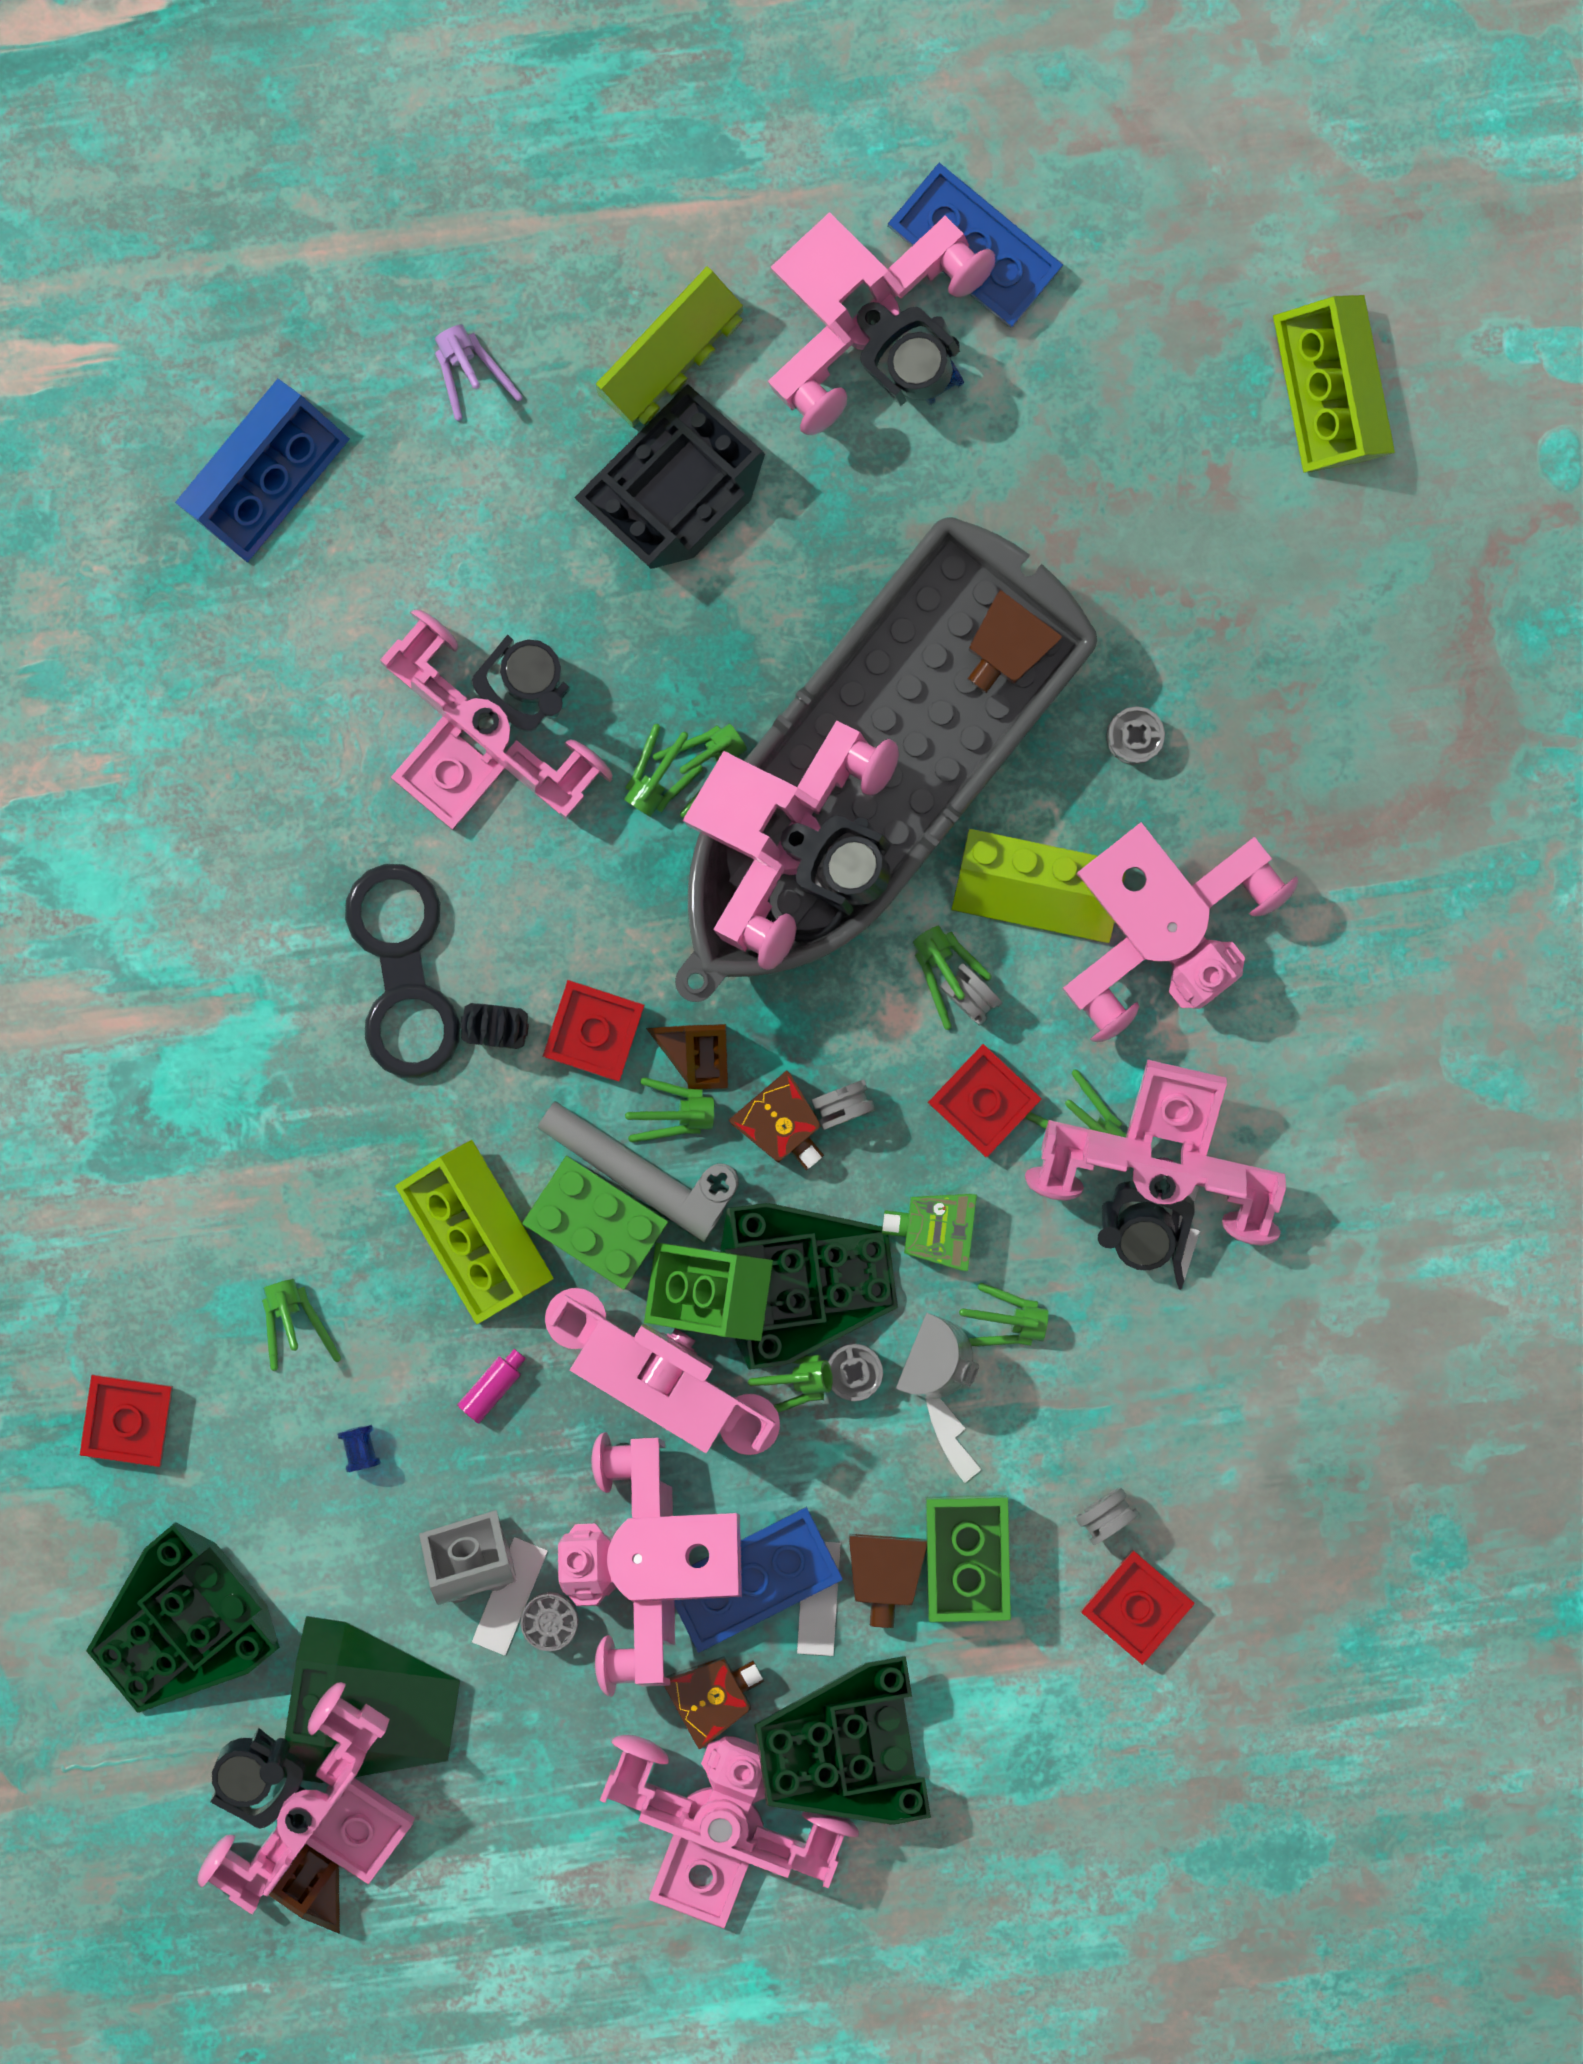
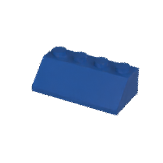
(262, 470)

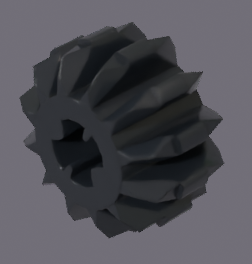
(494, 1026)

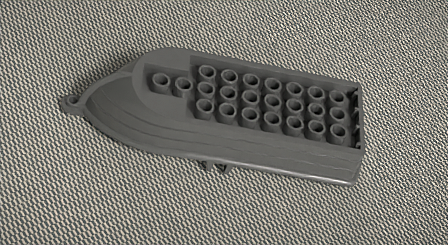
(903, 681)

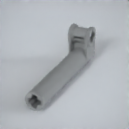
(692, 1209)

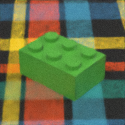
(595, 1222)
(708, 1291)
(968, 1558)

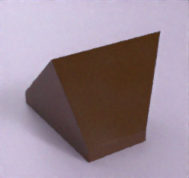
(696, 1053)
(311, 1889)

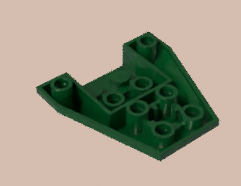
(823, 1280)
(181, 1623)
(393, 1682)
(846, 1749)

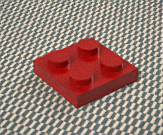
(593, 1030)
(984, 1100)
(126, 1420)
(1137, 1607)

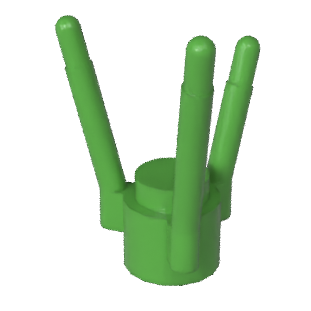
(719, 740)
(646, 794)
(934, 949)
(693, 1113)
(1109, 1126)
(284, 1300)
(1028, 1322)
(811, 1377)

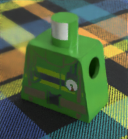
(936, 1228)

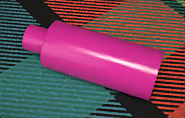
(491, 1386)

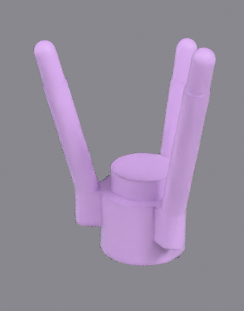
(457, 348)

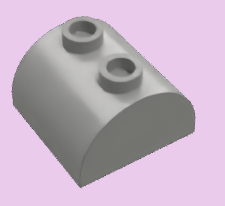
(938, 1360)
(467, 1558)

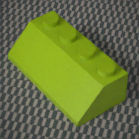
(670, 348)
(1333, 383)
(1029, 886)
(474, 1231)

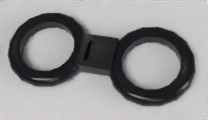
(402, 971)

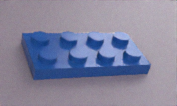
(1020, 263)
(777, 1571)

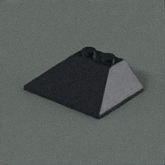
(675, 482)

